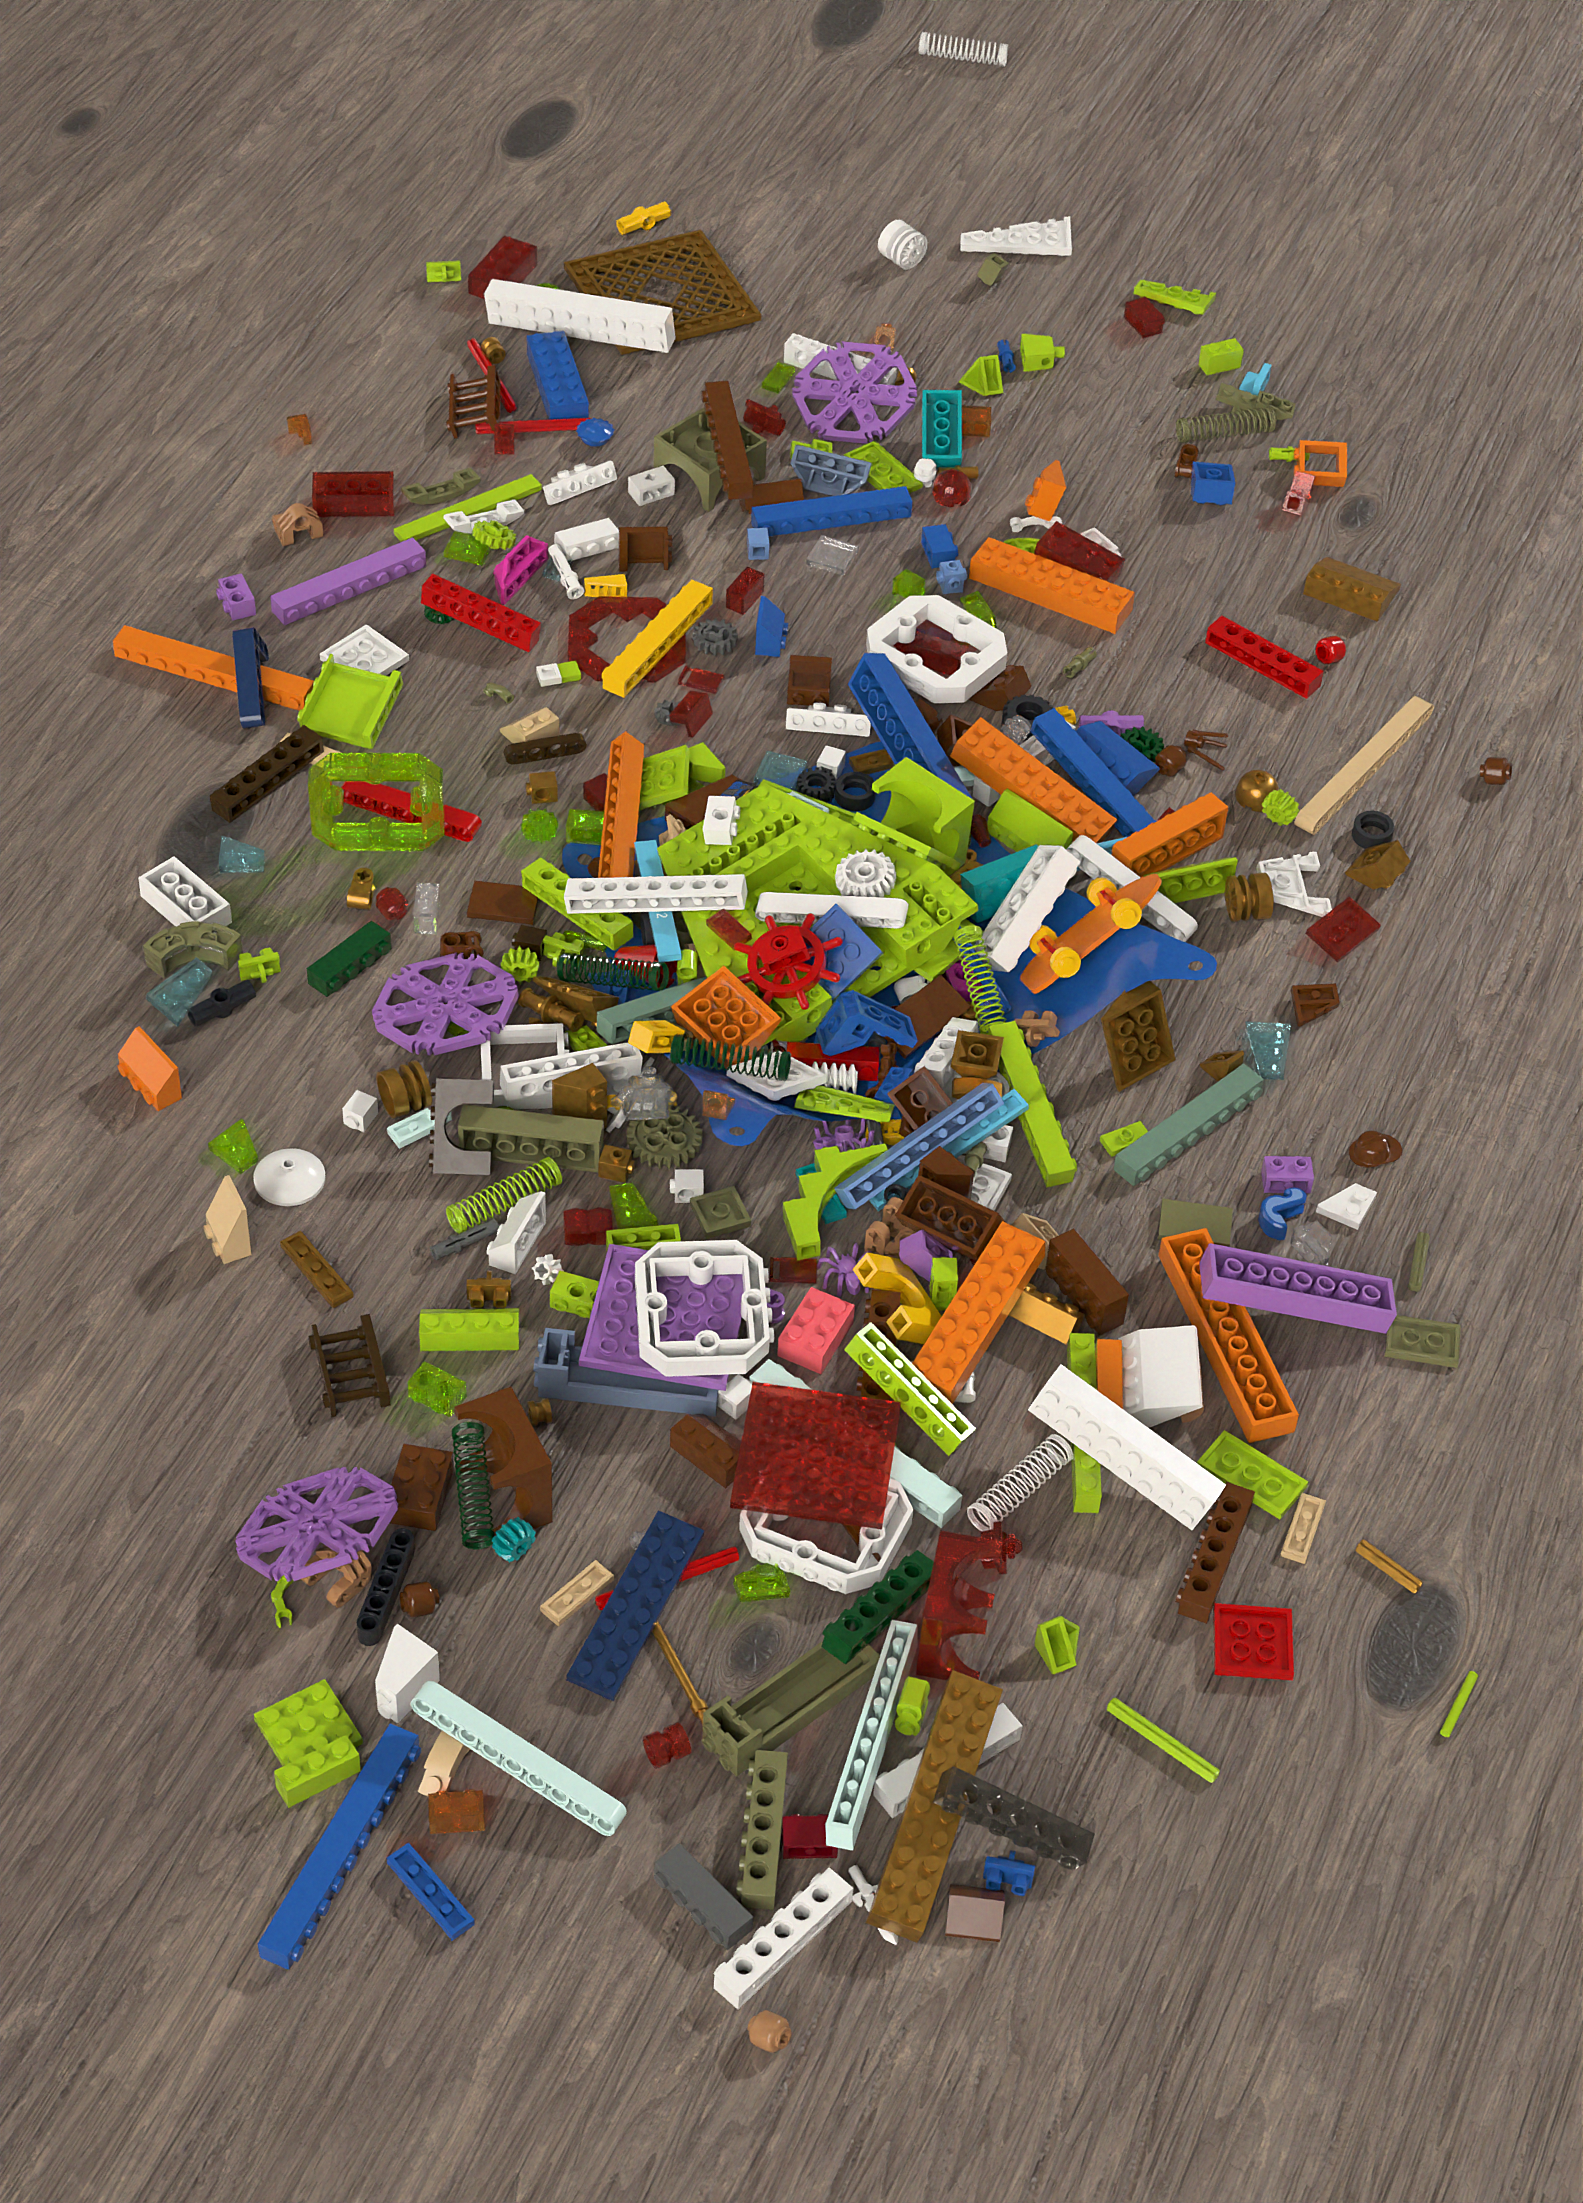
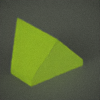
(984, 376)
(1057, 1643)

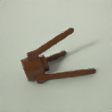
(1195, 739)

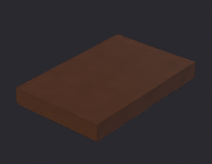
(502, 903)

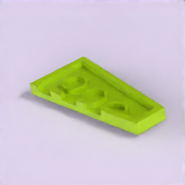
(1175, 296)
(844, 1103)

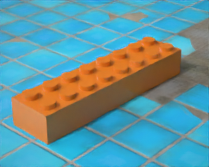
(1051, 585)
(1007, 765)
(979, 1309)

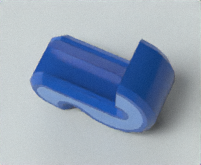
(1277, 1208)

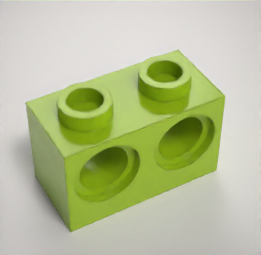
(943, 1282)

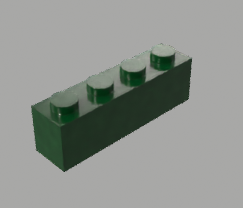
(349, 958)

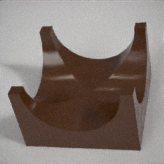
(512, 1455)

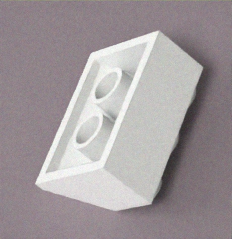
(518, 1233)

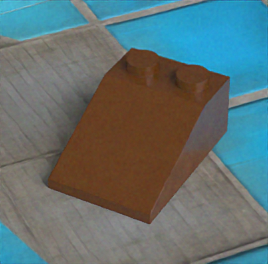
(949, 734)

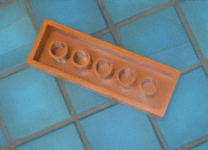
(1173, 836)

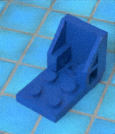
(838, 1027)

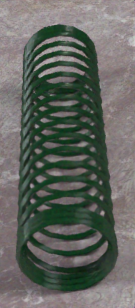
(651, 976)
(678, 1045)
(470, 1438)

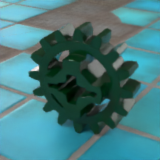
(1144, 741)

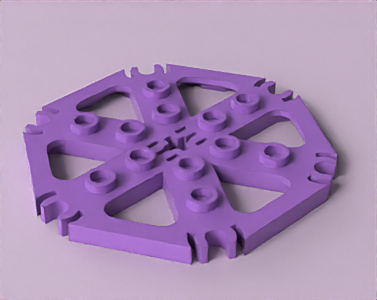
(860, 404)
(459, 1008)
(310, 1524)

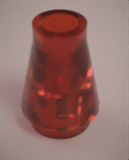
(980, 831)

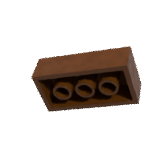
(948, 1217)
(1086, 1282)

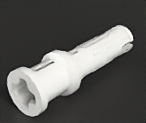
(569, 578)

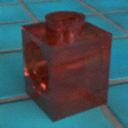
(504, 439)

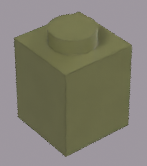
(992, 269)

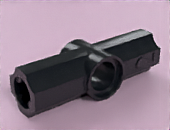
(221, 1003)

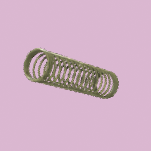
(1187, 432)

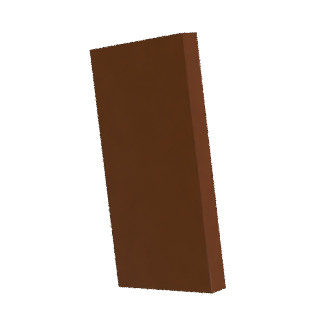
(930, 1012)

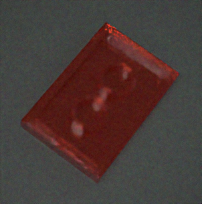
(1343, 929)

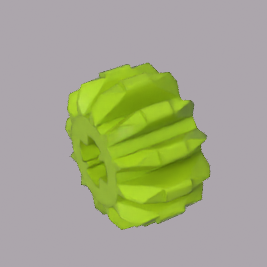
(1280, 807)
(520, 964)

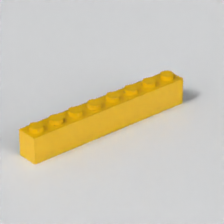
(657, 638)

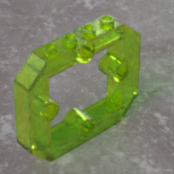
(379, 834)

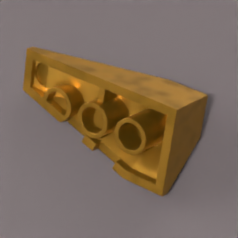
(578, 997)

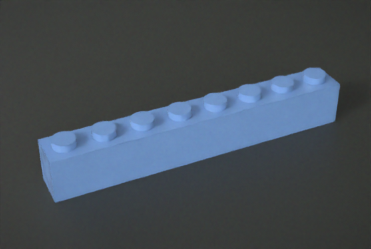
(918, 1144)

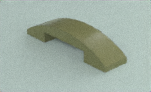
(461, 483)

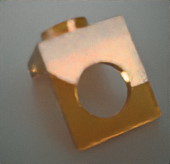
(885, 329)
(717, 1104)

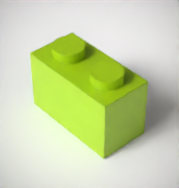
(1220, 356)

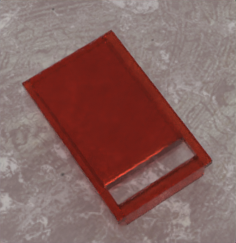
(701, 680)
(795, 1271)

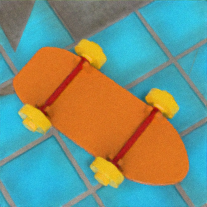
(1113, 911)

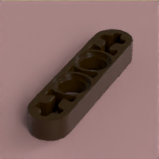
(544, 748)

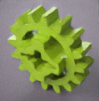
(494, 534)

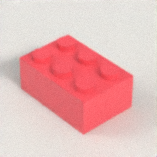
(815, 1330)

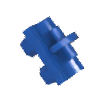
(1008, 1871)

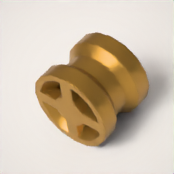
(539, 1412)

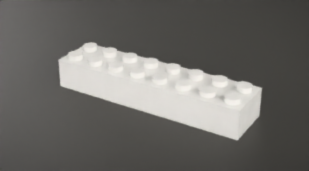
(1126, 1447)

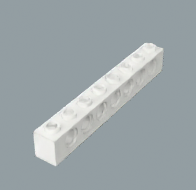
(655, 893)

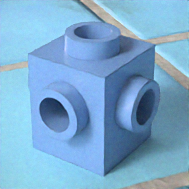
(951, 572)

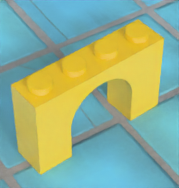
(917, 1314)

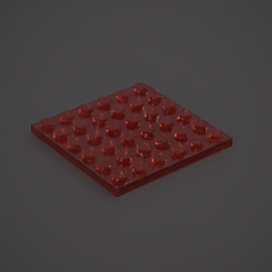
(816, 1455)

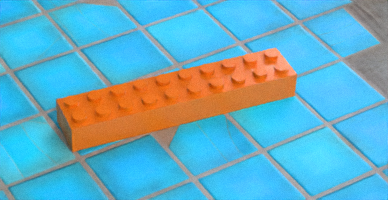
(1230, 1344)

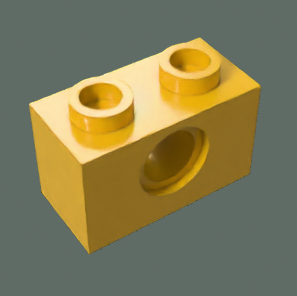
(653, 1035)

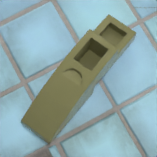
(1244, 400)

